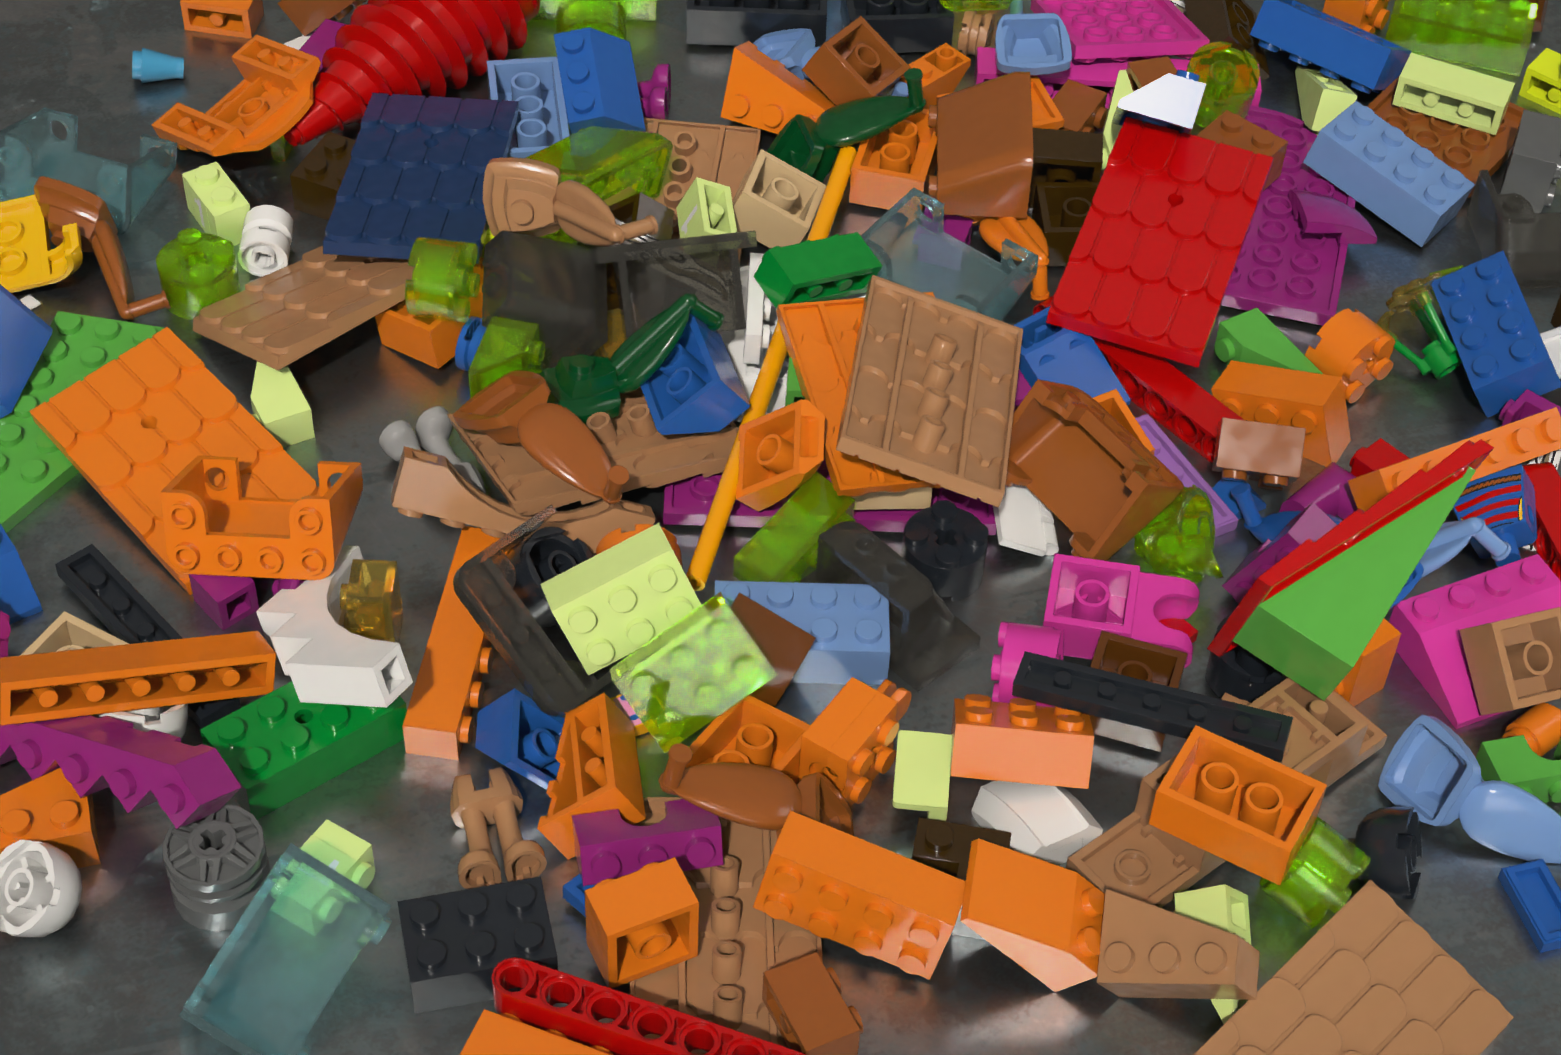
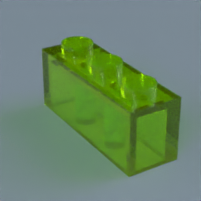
(790, 537)

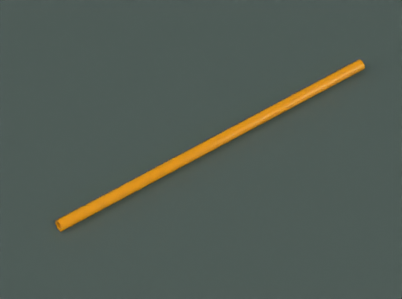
(763, 389)

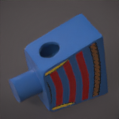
(1506, 506)

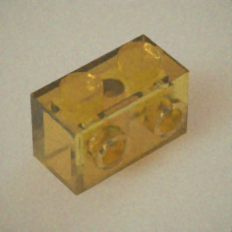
(373, 600)

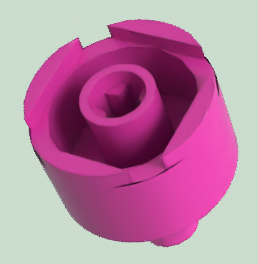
(1015, 640)

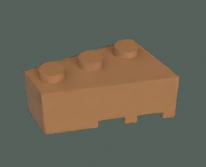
(1170, 955)

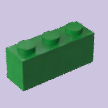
(817, 270)

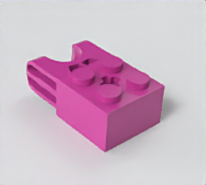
(1118, 599)

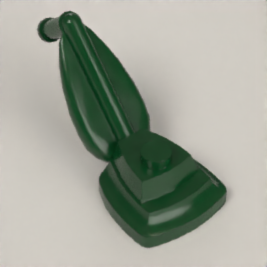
(814, 145)
(594, 382)

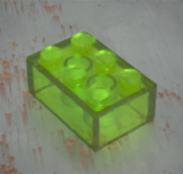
(692, 672)

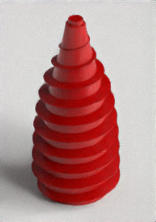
(409, 51)

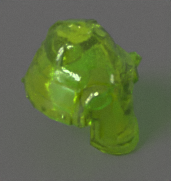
(1181, 538)

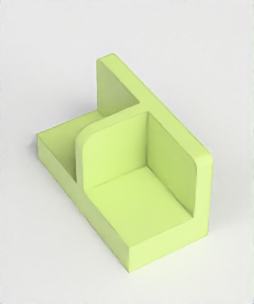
(923, 773)

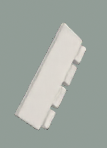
(1025, 523)

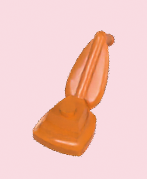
(1024, 233)

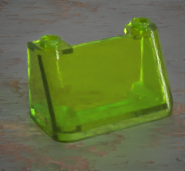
(609, 162)

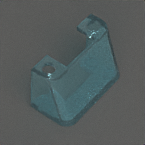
(34, 151)
(929, 260)

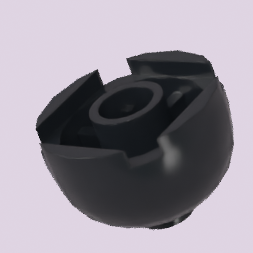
(1393, 843)

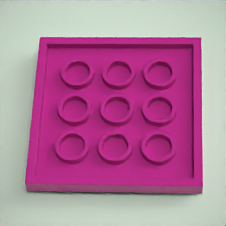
(1124, 28)

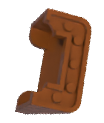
(984, 148)
(1086, 469)

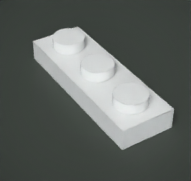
(757, 311)

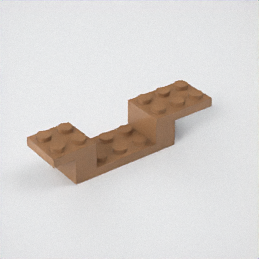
(1154, 865)

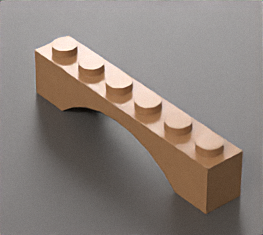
(433, 487)

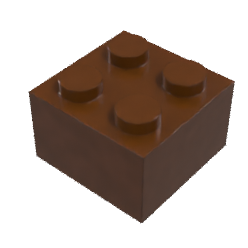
(1140, 661)

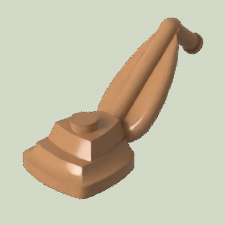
(533, 201)

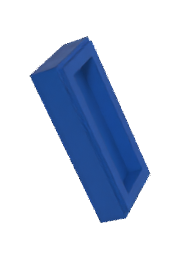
(1536, 901)

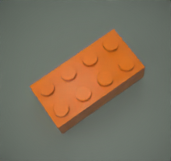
(860, 895)

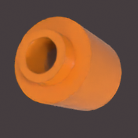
(1539, 726)

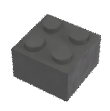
(1534, 160)

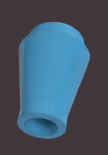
(156, 66)

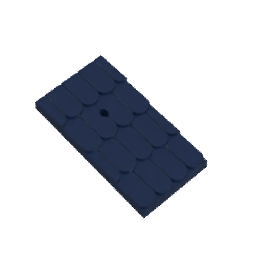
(418, 174)

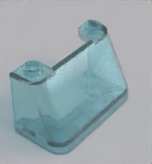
(285, 957)

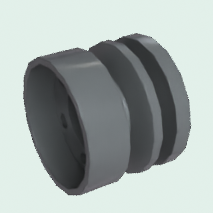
(216, 867)

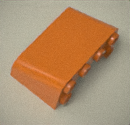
(240, 536)

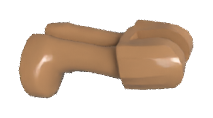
(499, 806)

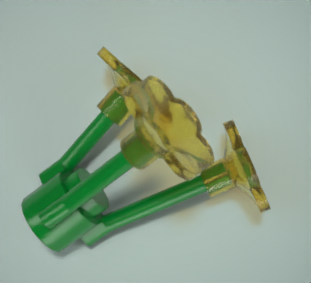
(1416, 297)

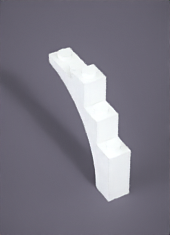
(323, 656)

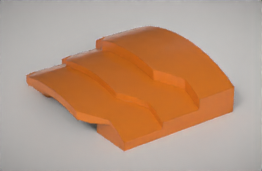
(255, 112)

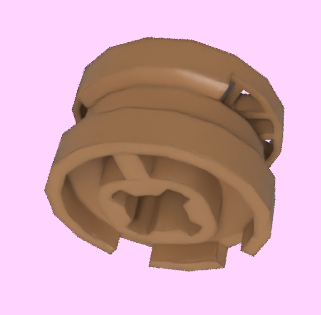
(975, 32)

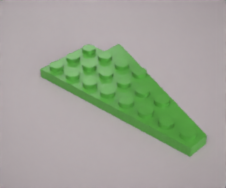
(29, 460)

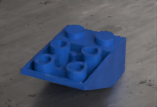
(1064, 358)

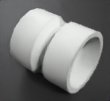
(265, 240)

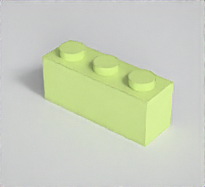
(1453, 93)

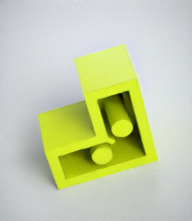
(1543, 81)

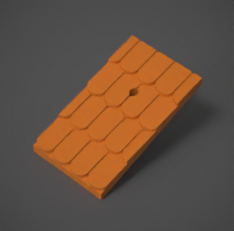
(822, 349)
(150, 417)

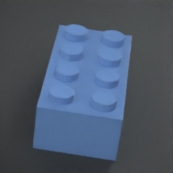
(540, 97)
(1388, 173)
(844, 618)

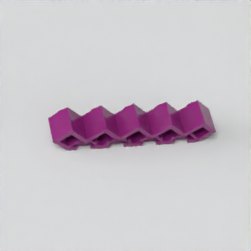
(132, 762)

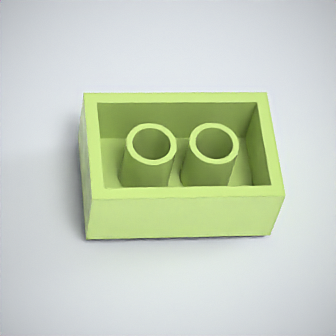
(620, 598)

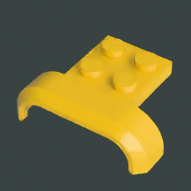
(27, 250)

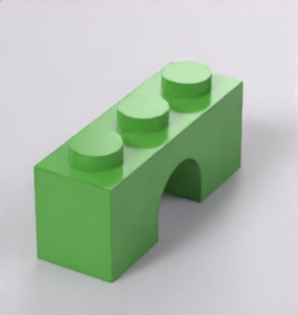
(1517, 764)

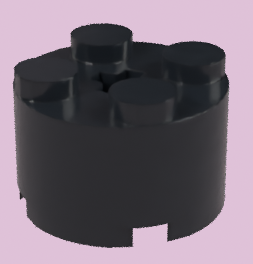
(947, 548)
(540, 559)
(1240, 673)

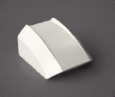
(1041, 819)

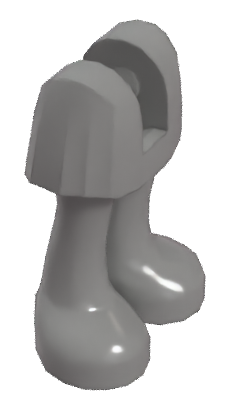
(433, 435)

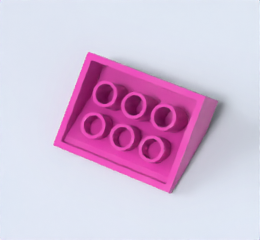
(1433, 619)

